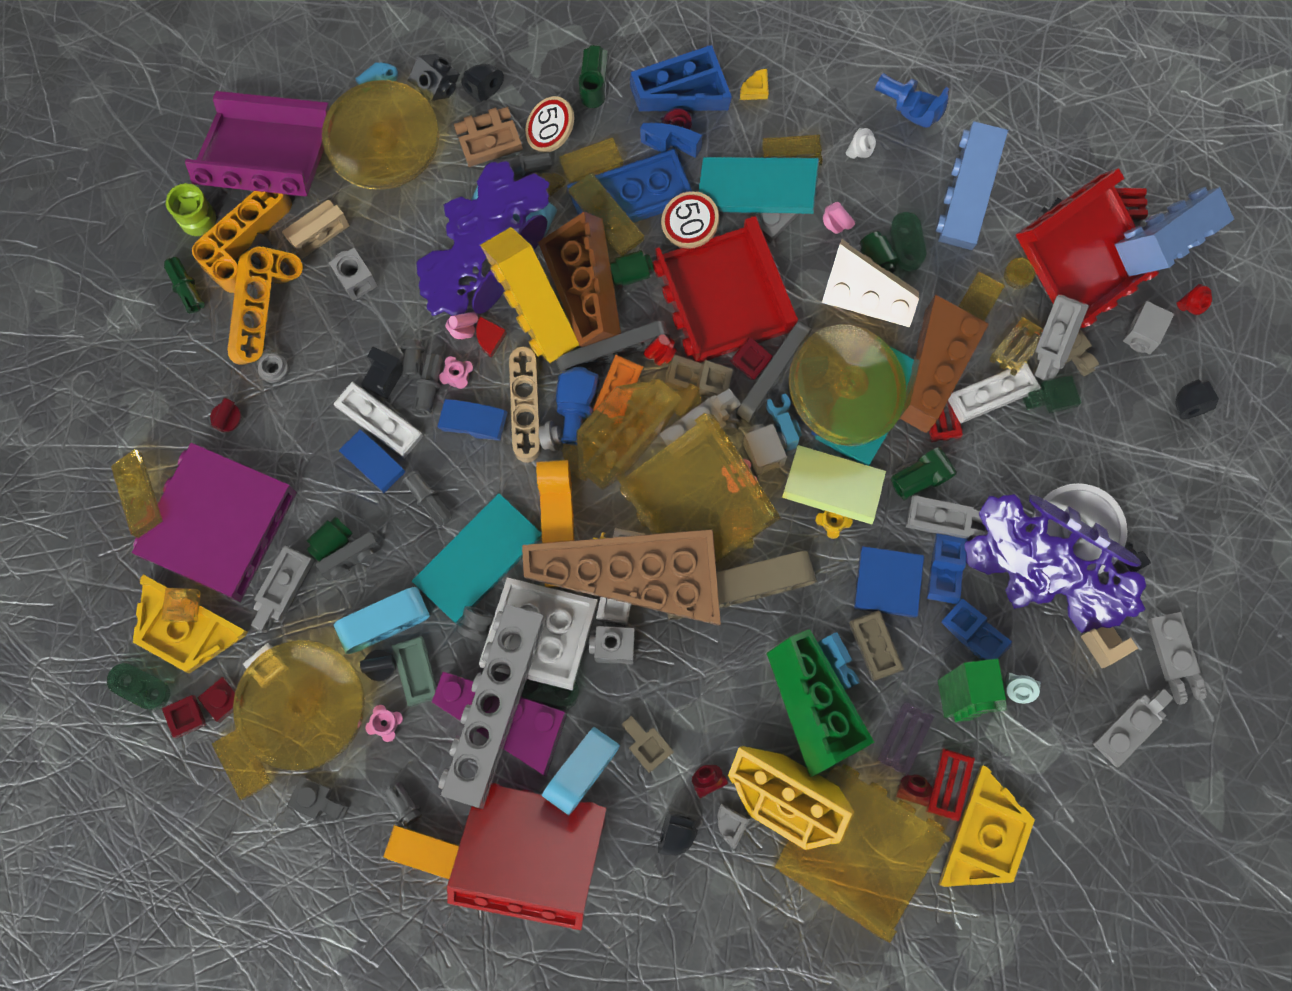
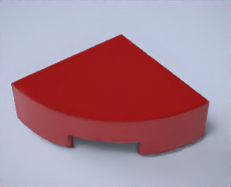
(489, 336)

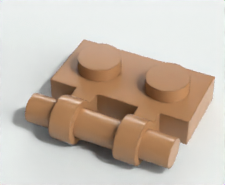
(489, 142)

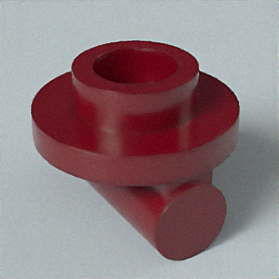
(677, 117)
(225, 416)
(708, 779)
(914, 789)

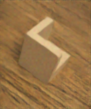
(1107, 645)

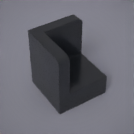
(383, 373)

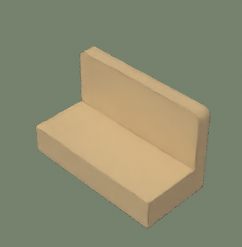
(315, 228)

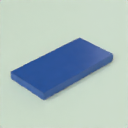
(644, 185)

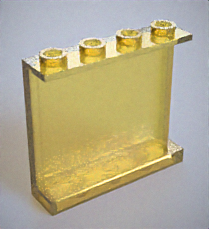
(698, 487)
(876, 863)

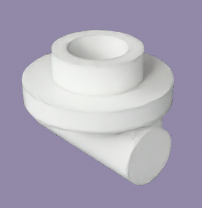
(862, 144)

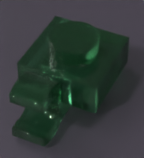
(1055, 394)

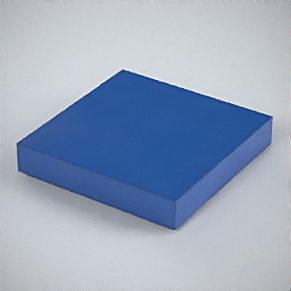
(889, 582)

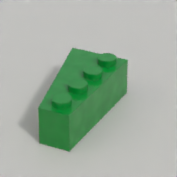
(972, 690)
(816, 703)

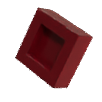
(751, 358)
(219, 699)
(184, 716)

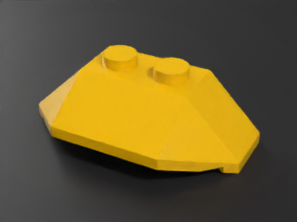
(788, 801)

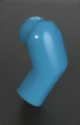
(378, 71)

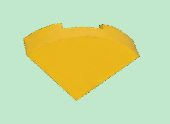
(755, 86)

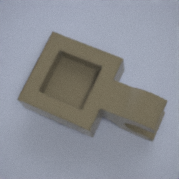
(1082, 359)
(648, 747)

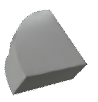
(731, 825)

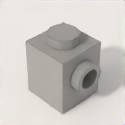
(765, 448)
(613, 645)

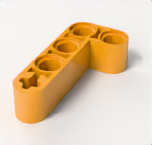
(238, 223)
(258, 307)
(555, 502)
(421, 851)

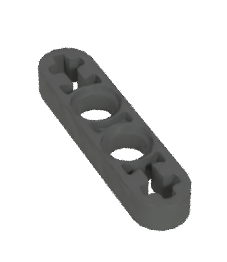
(605, 350)
(773, 372)

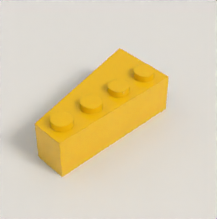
(530, 293)

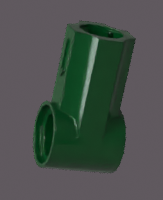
(593, 76)
(930, 470)

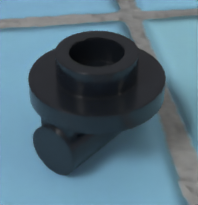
(378, 665)

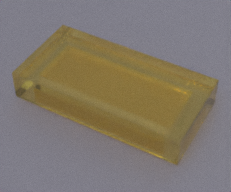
(591, 159)
(981, 296)
(241, 766)

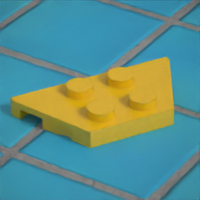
(180, 643)
(988, 836)

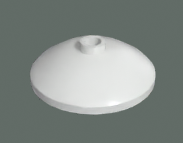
(1094, 507)

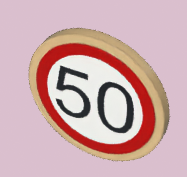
(549, 124)
(690, 219)

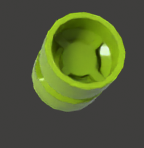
(191, 209)

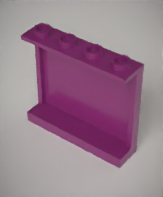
(261, 144)
(215, 521)

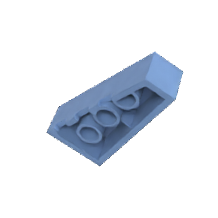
(972, 185)
(1175, 232)

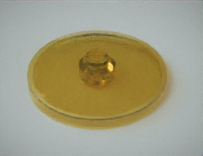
(380, 134)
(847, 385)
(299, 705)

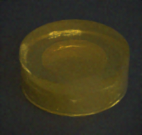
(1019, 273)

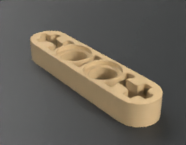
(523, 404)

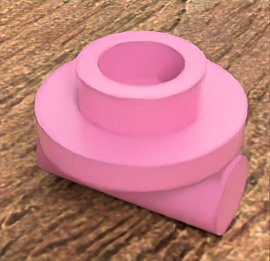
(837, 218)
(461, 325)

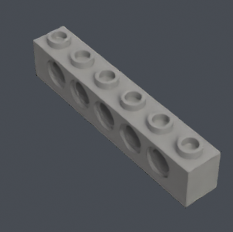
(475, 790)

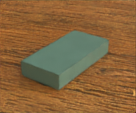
(415, 671)

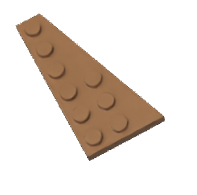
(650, 571)

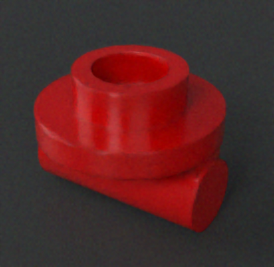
(1196, 300)
(661, 350)

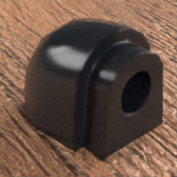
(482, 81)
(1196, 399)
(676, 834)

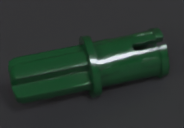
(183, 285)

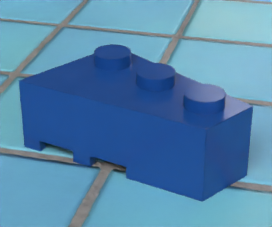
(684, 82)

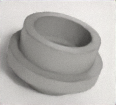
(267, 362)
(550, 436)

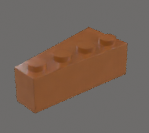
(583, 277)
(942, 355)

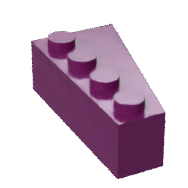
(533, 729)

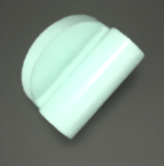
(1022, 688)

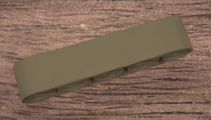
(763, 579)

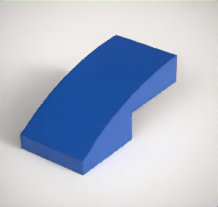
(663, 136)
(473, 419)
(372, 461)
(947, 569)
(975, 632)

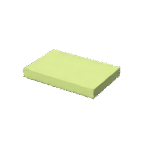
(834, 484)

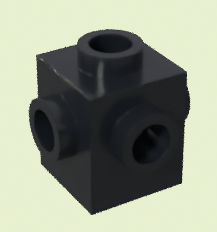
(434, 77)

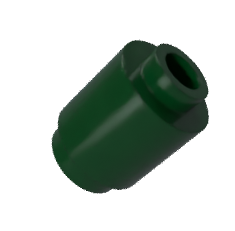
(879, 250)
(631, 268)
(328, 539)

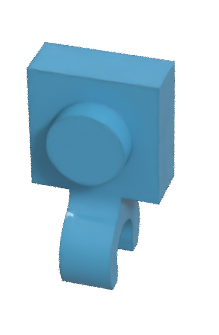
(783, 422)
(838, 658)

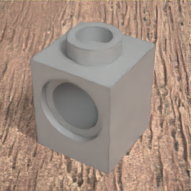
(356, 284)
(1148, 328)

